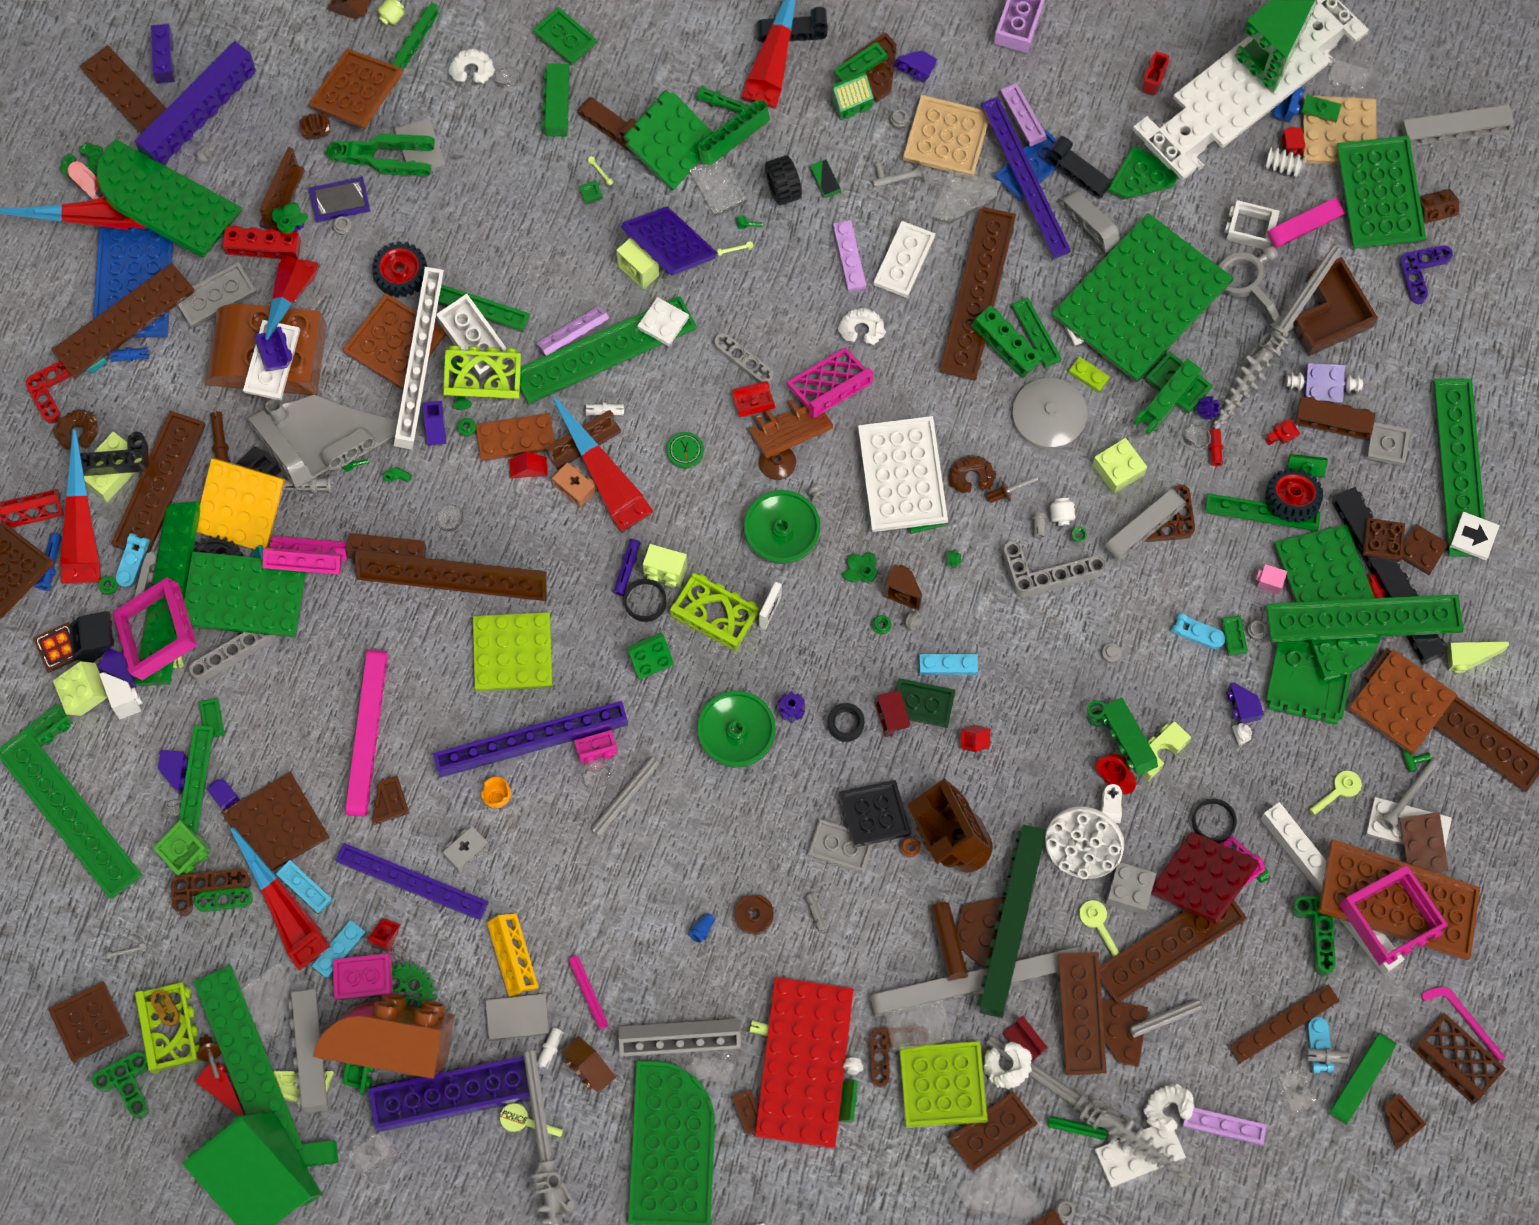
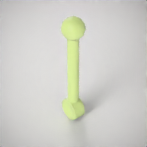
(591, 160)
(749, 245)

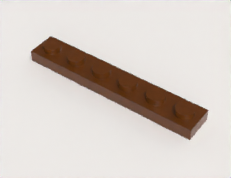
(1284, 1024)

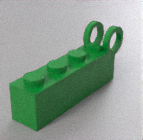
(1169, 396)
(1127, 733)

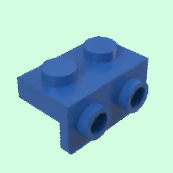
(1289, 106)

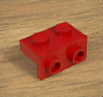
(753, 399)

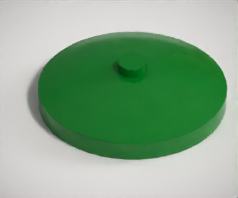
(782, 526)
(736, 729)

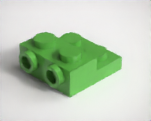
(182, 849)

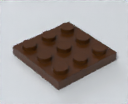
(88, 1022)

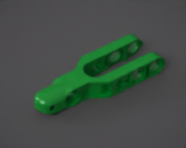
(363, 152)

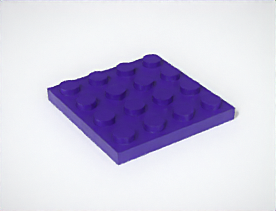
(669, 240)

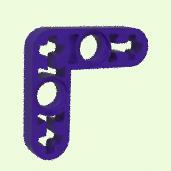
(1418, 264)

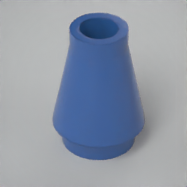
(701, 928)

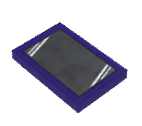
(339, 199)

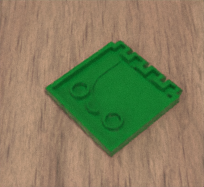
(668, 139)
(1300, 685)

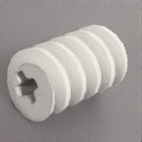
(1285, 162)

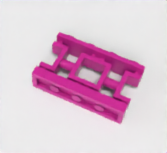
(305, 555)

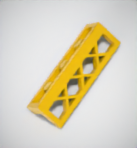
(508, 954)

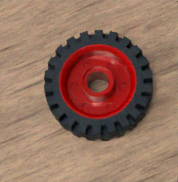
(399, 257)
(1294, 495)

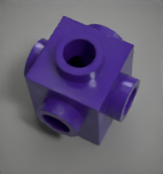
(791, 713)

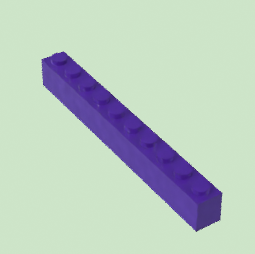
(530, 739)

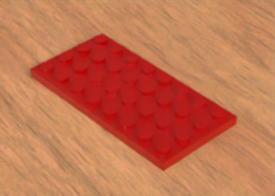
(804, 1063)

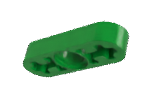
(238, 903)

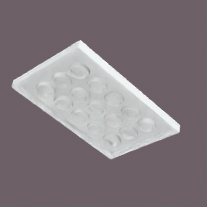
(902, 474)

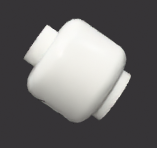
(1062, 511)

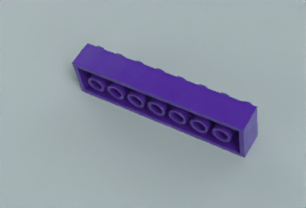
(197, 104)
(449, 1094)

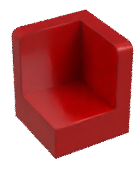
(975, 738)

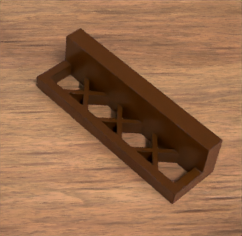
(600, 429)

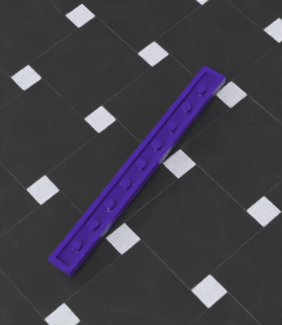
(1025, 178)

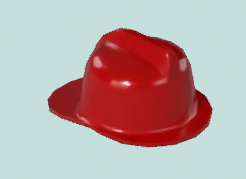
(1115, 771)

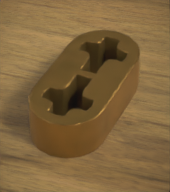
(161, 1010)

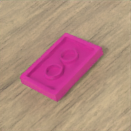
(362, 976)

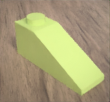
(1470, 654)

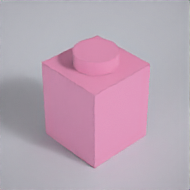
(1271, 579)

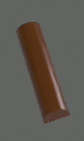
(948, 941)

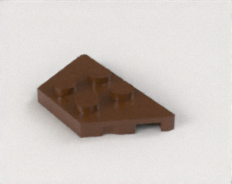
(977, 928)

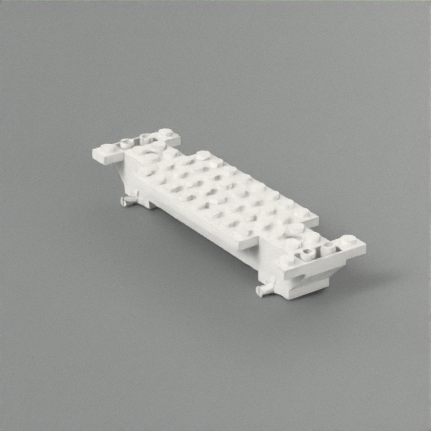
(1230, 99)

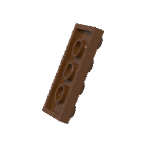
(984, 1140)

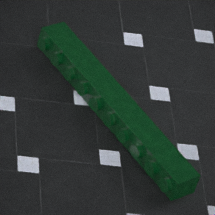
(1012, 921)

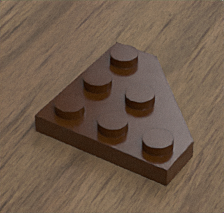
(881, 75)
(1118, 1039)

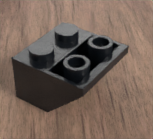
(259, 460)
(91, 636)

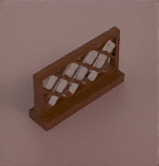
(281, 189)
(1451, 1072)

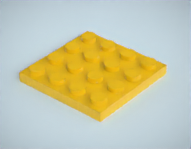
(239, 504)

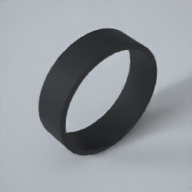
(640, 582)
(1221, 803)

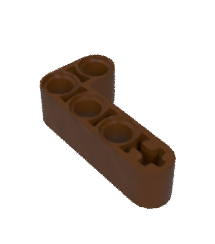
(606, 121)
(211, 879)

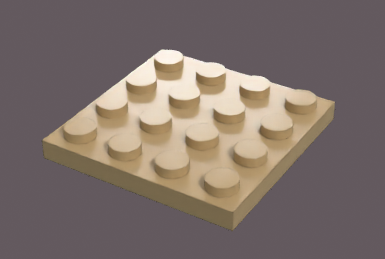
(1354, 123)
(946, 136)

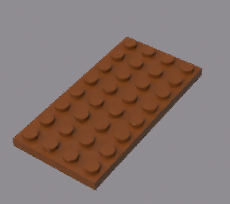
(1392, 909)

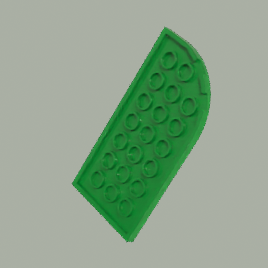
(163, 199)
(1329, 569)
(671, 1148)

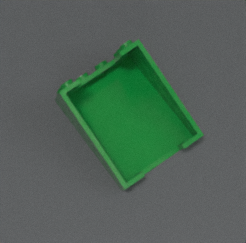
(1276, 35)
(253, 1171)

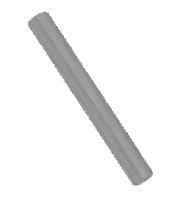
(625, 796)

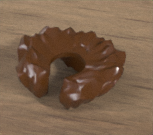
(77, 418)
(971, 463)

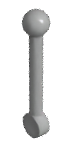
(142, 947)

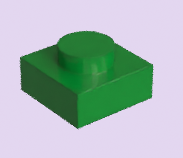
(590, 192)

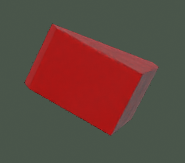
(528, 465)
(384, 935)

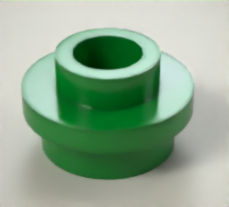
(469, 431)
(954, 558)
(108, 590)
(881, 619)

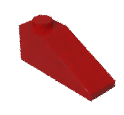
(220, 1088)

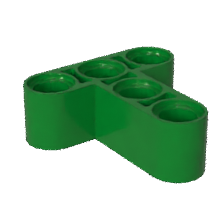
(124, 1081)

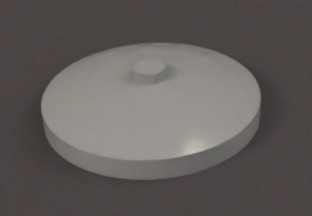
(1049, 413)

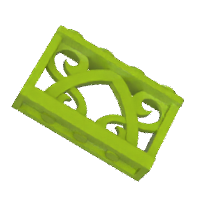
(460, 387)
(711, 630)
(156, 1052)

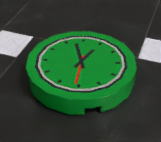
(685, 450)

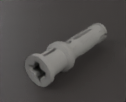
(314, 485)

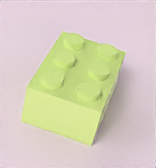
(108, 485)

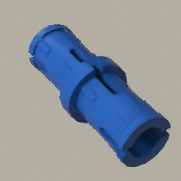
(129, 354)

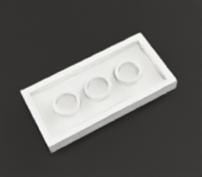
(904, 259)
(270, 383)
(1381, 807)
(1123, 1166)

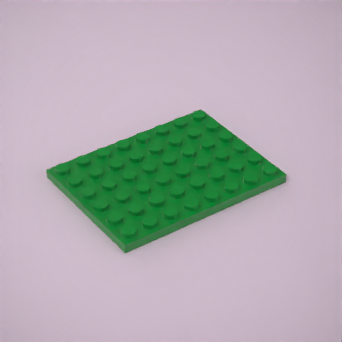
(1142, 297)

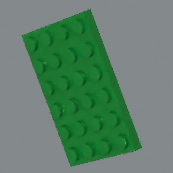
(1381, 192)
(243, 595)

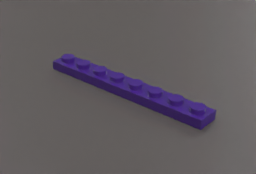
(412, 881)

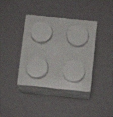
(1131, 888)

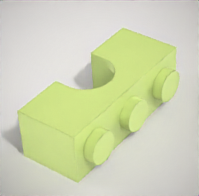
(1171, 738)

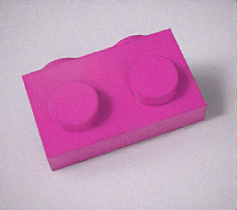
(596, 747)

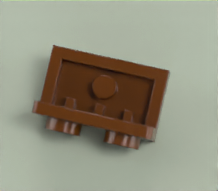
(1439, 205)

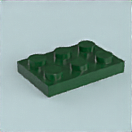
(926, 702)

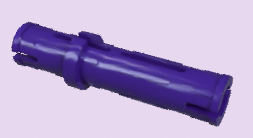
(629, 559)

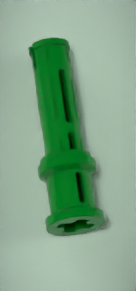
(715, 98)

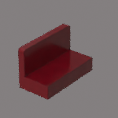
(891, 712)
(1025, 1035)

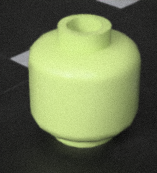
(391, 12)

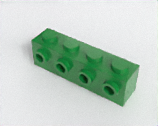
(1007, 341)

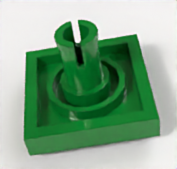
(650, 655)

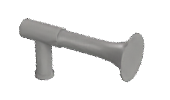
(882, 180)

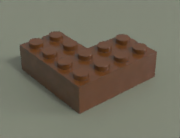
(1341, 311)

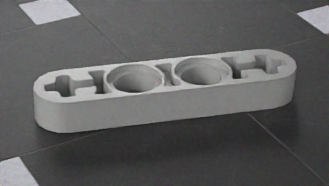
(741, 361)

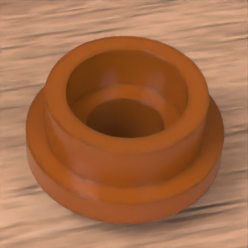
(910, 841)

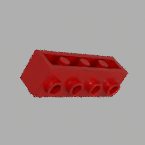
(260, 243)

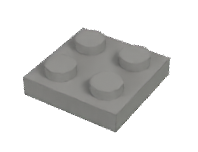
(1388, 444)

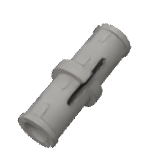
(1327, 1056)

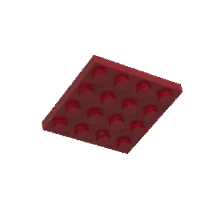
(1204, 877)

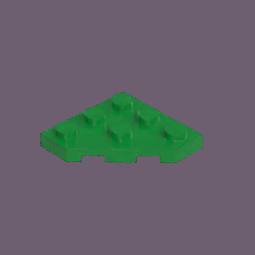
(1142, 175)

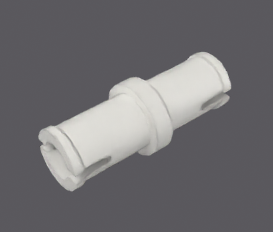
(599, 409)
(549, 1048)

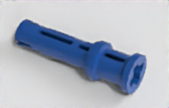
(44, 582)

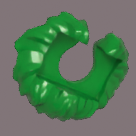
(92, 151)

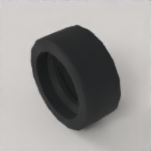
(846, 707)

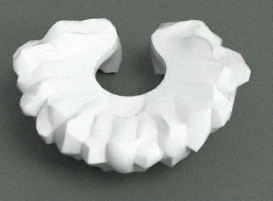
(471, 56)
(865, 316)
(1014, 1076)
(1161, 1099)

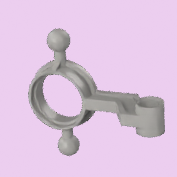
(1269, 253)

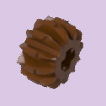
(314, 126)

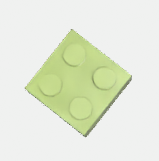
(637, 263)
(1119, 466)
(665, 566)
(80, 688)

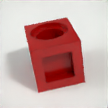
(1293, 141)

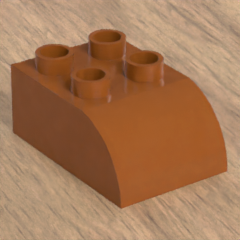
(235, 344)
(391, 1036)

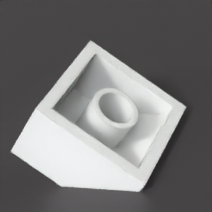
(123, 698)

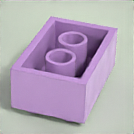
(1019, 24)

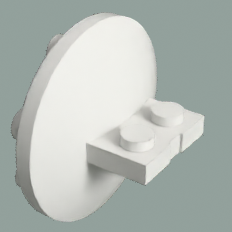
(1084, 842)

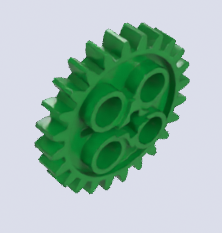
(407, 976)

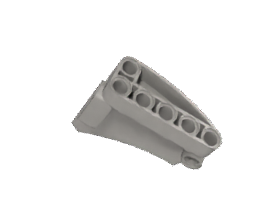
(317, 435)

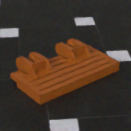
(789, 430)

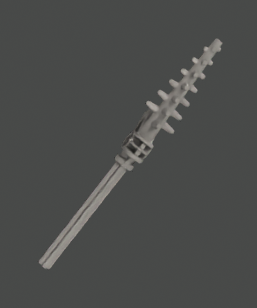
(1273, 343)
(1099, 1114)
(556, 1194)

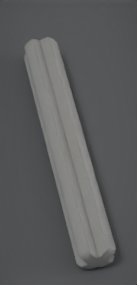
(1165, 1018)

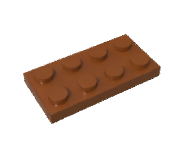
(514, 436)

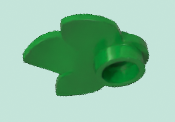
(289, 217)
(858, 566)

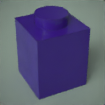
(222, 794)

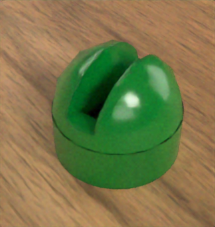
(1076, 530)

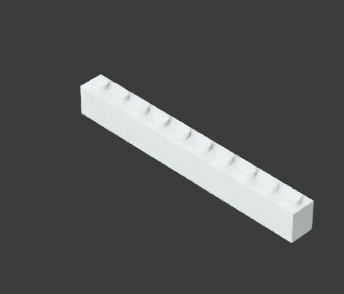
(418, 358)
(1313, 867)

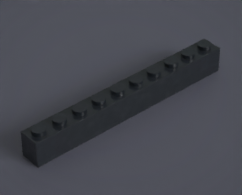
(1391, 578)

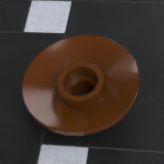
(778, 470)

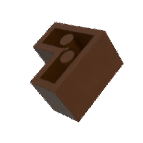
(588, 1064)

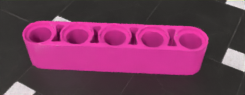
(1305, 223)

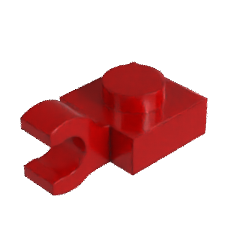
(1284, 432)

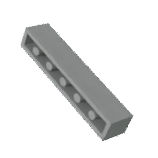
(1458, 125)
(679, 1037)
(310, 1069)

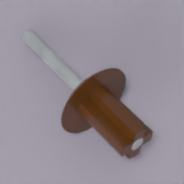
(1004, 491)
(209, 1052)

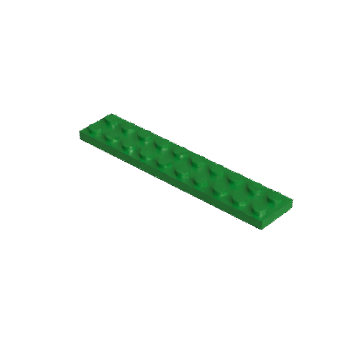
(591, 356)
(1458, 454)
(173, 562)
(1364, 618)
(69, 814)
(244, 1049)

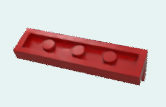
(31, 501)

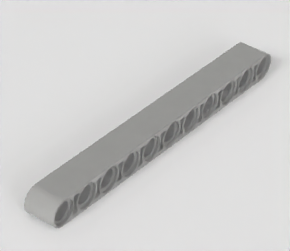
(942, 989)

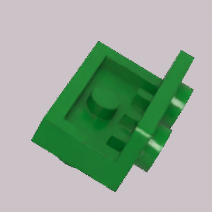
(50, 725)
(358, 1077)

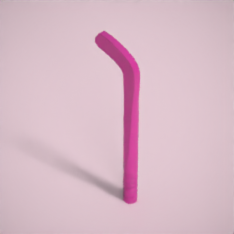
(1448, 993)

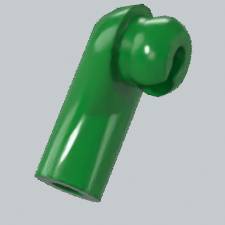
(395, 474)

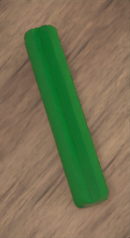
(1077, 1128)

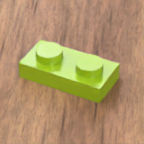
(1089, 374)

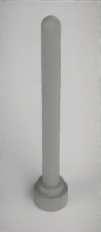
(1390, 820)

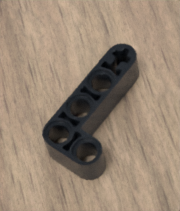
(803, 28)
(1077, 168)
(128, 456)

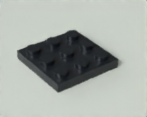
(874, 813)

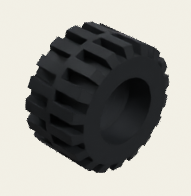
(783, 180)

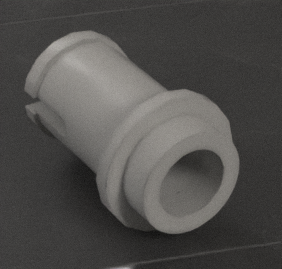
(1039, 525)

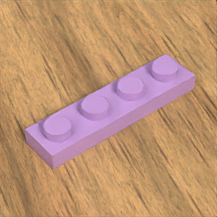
(1023, 114)
(849, 256)
(572, 330)
(1226, 1126)

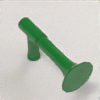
(462, 403)
(1412, 761)

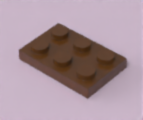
(1424, 841)

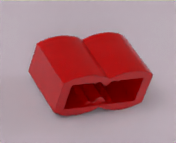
(1155, 73)

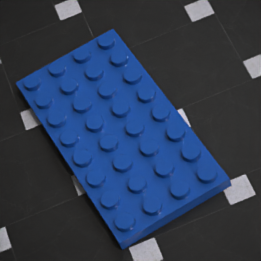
(125, 263)

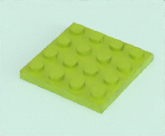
(512, 651)
(943, 1085)

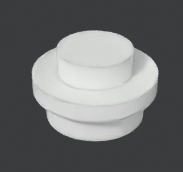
(853, 1066)

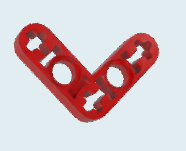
(42, 389)

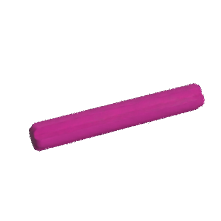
(588, 992)

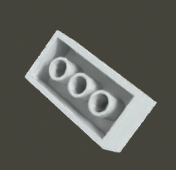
(467, 328)

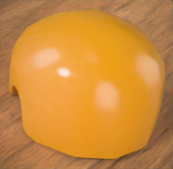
(496, 792)

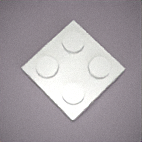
(663, 321)

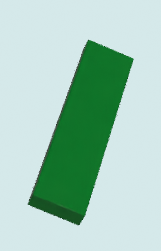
(1036, 332)

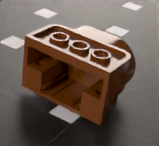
(951, 828)

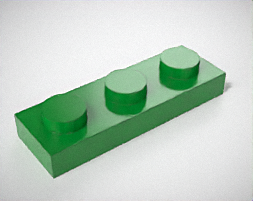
(861, 62)

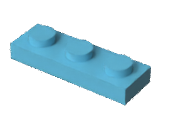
(948, 664)
(304, 887)
(339, 949)

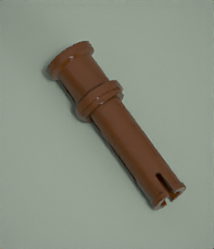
(220, 448)

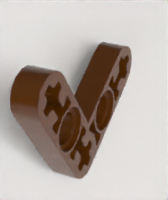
(1178, 524)
(884, 1043)

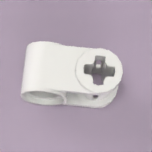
(1112, 806)

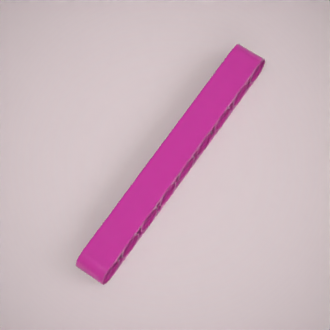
(366, 733)

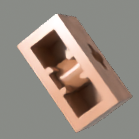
(576, 493)

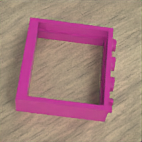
(186, 638)
(1418, 897)

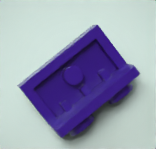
(274, 351)

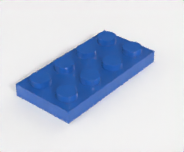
(1037, 160)

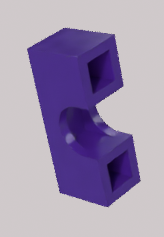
(161, 53)

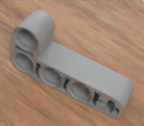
(1092, 220)

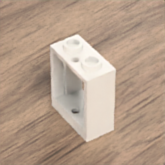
(1253, 211)

